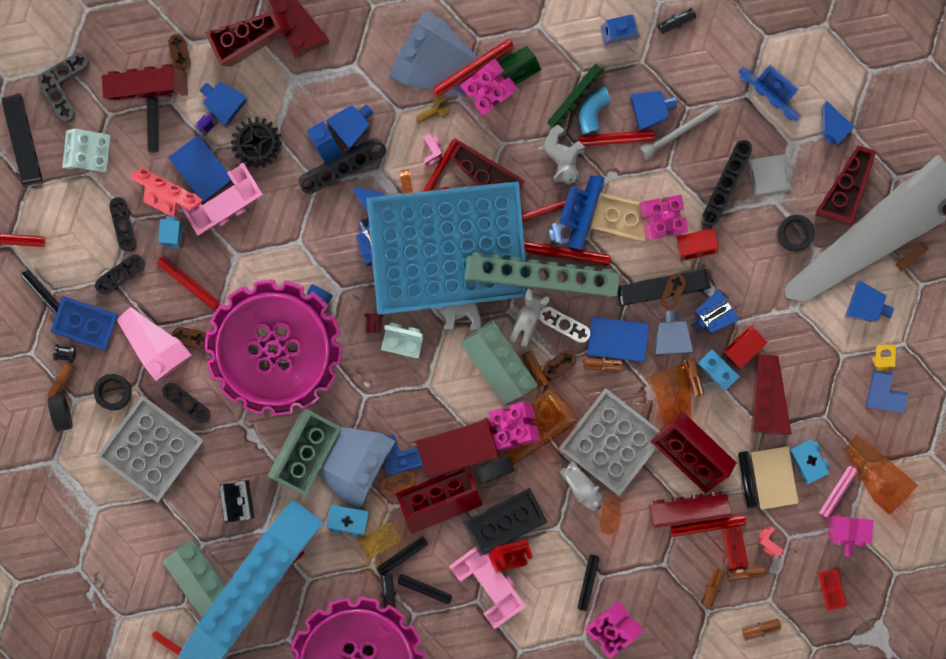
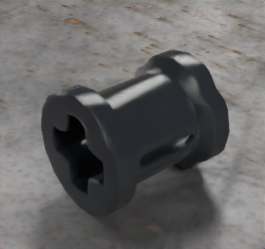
(64, 353)

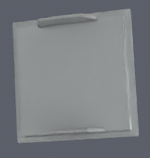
(769, 175)

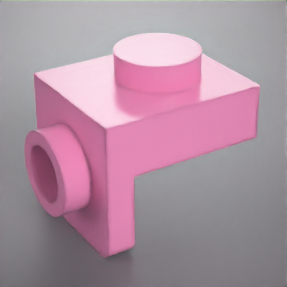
(433, 145)

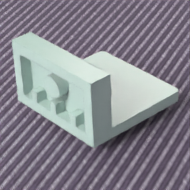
(86, 150)
(402, 341)

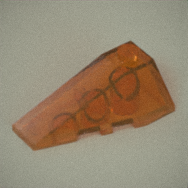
(671, 392)
(552, 419)
(882, 478)

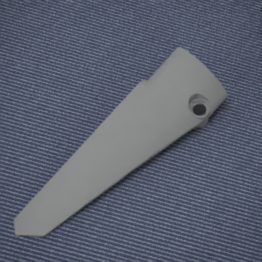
(895, 221)

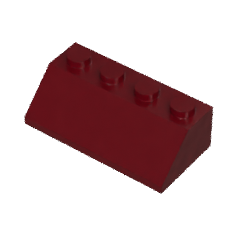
(694, 452)
(439, 499)
(690, 510)

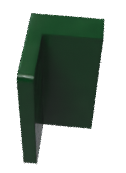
(520, 65)

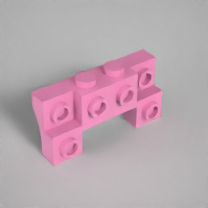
(227, 204)
(496, 585)

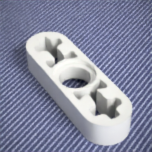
(565, 332)

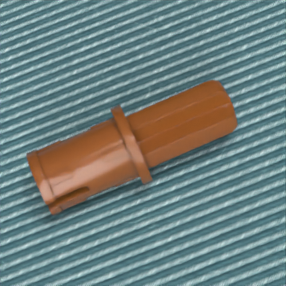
(602, 364)
(535, 368)
(694, 377)
(61, 380)
(746, 573)
(713, 588)
(761, 629)

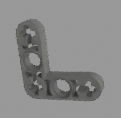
(53, 73)

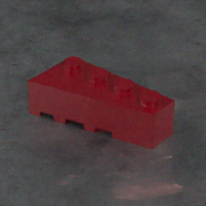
(304, 32)
(246, 37)
(144, 83)
(480, 168)
(846, 193)
(769, 399)

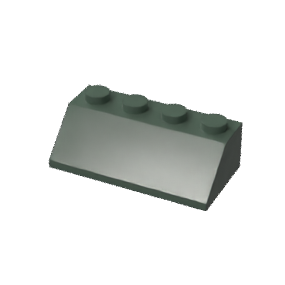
(498, 363)
(304, 451)
(195, 576)

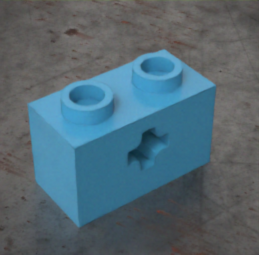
(171, 232)
(718, 370)
(800, 456)
(338, 513)

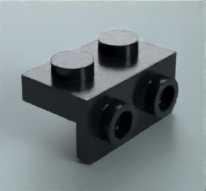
(236, 501)

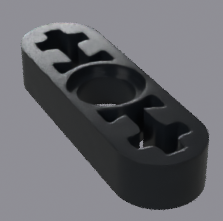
(124, 209)
(111, 287)
(178, 390)

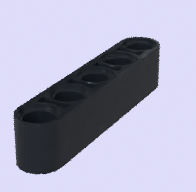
(22, 140)
(332, 166)
(732, 176)
(654, 288)

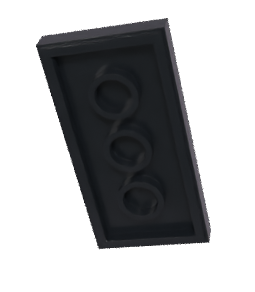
(505, 522)

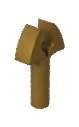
(434, 110)

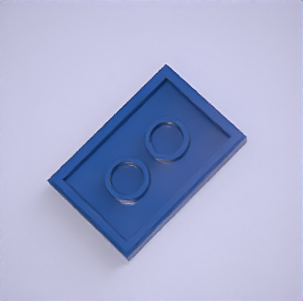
(200, 168)
(83, 323)
(618, 339)

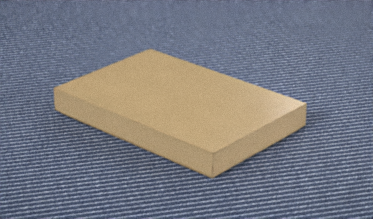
(618, 217)
(774, 478)

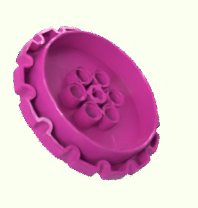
(240, 368)
(361, 626)

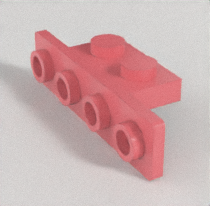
(164, 194)

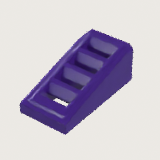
(206, 124)

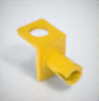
(884, 363)

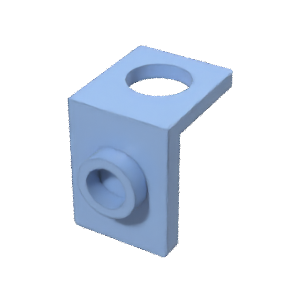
(555, 234)

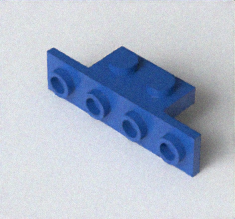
(774, 87)
(580, 209)

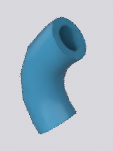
(590, 108)

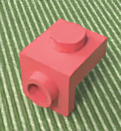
(770, 548)

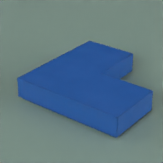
(882, 397)
(403, 461)

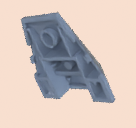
(431, 55)
(355, 463)

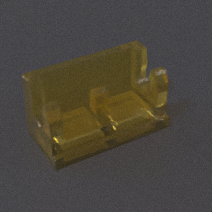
(379, 539)

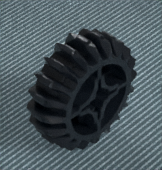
(248, 144)

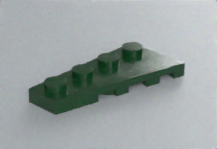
(580, 90)

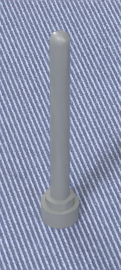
(648, 150)

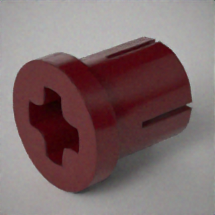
(373, 322)

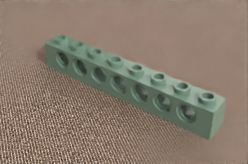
(608, 280)

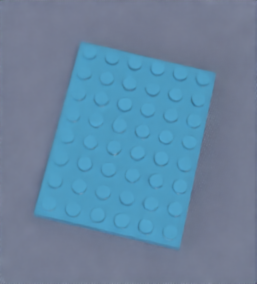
(425, 240)

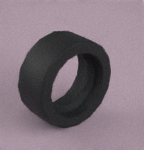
(796, 247)
(98, 392)
(60, 412)
(495, 470)

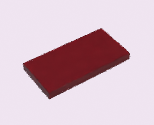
(457, 448)

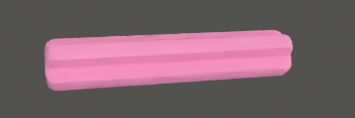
(838, 491)

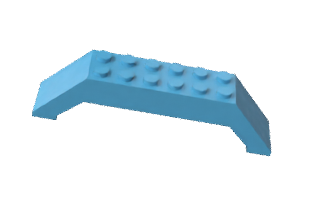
(252, 584)

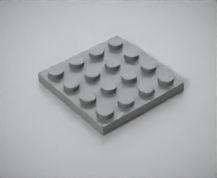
(611, 442)
(150, 449)

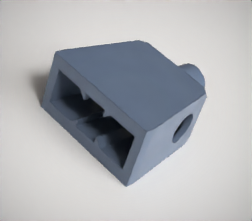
(672, 336)

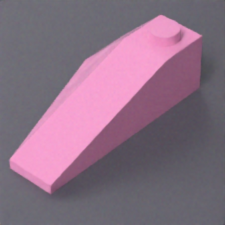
(153, 345)

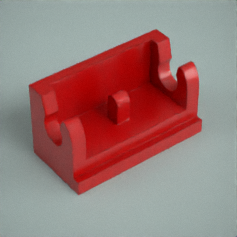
(697, 244)
(744, 347)
(735, 547)
(510, 556)
(832, 589)

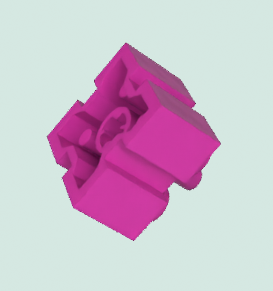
(488, 87)
(663, 217)
(514, 426)
(850, 532)
(614, 629)

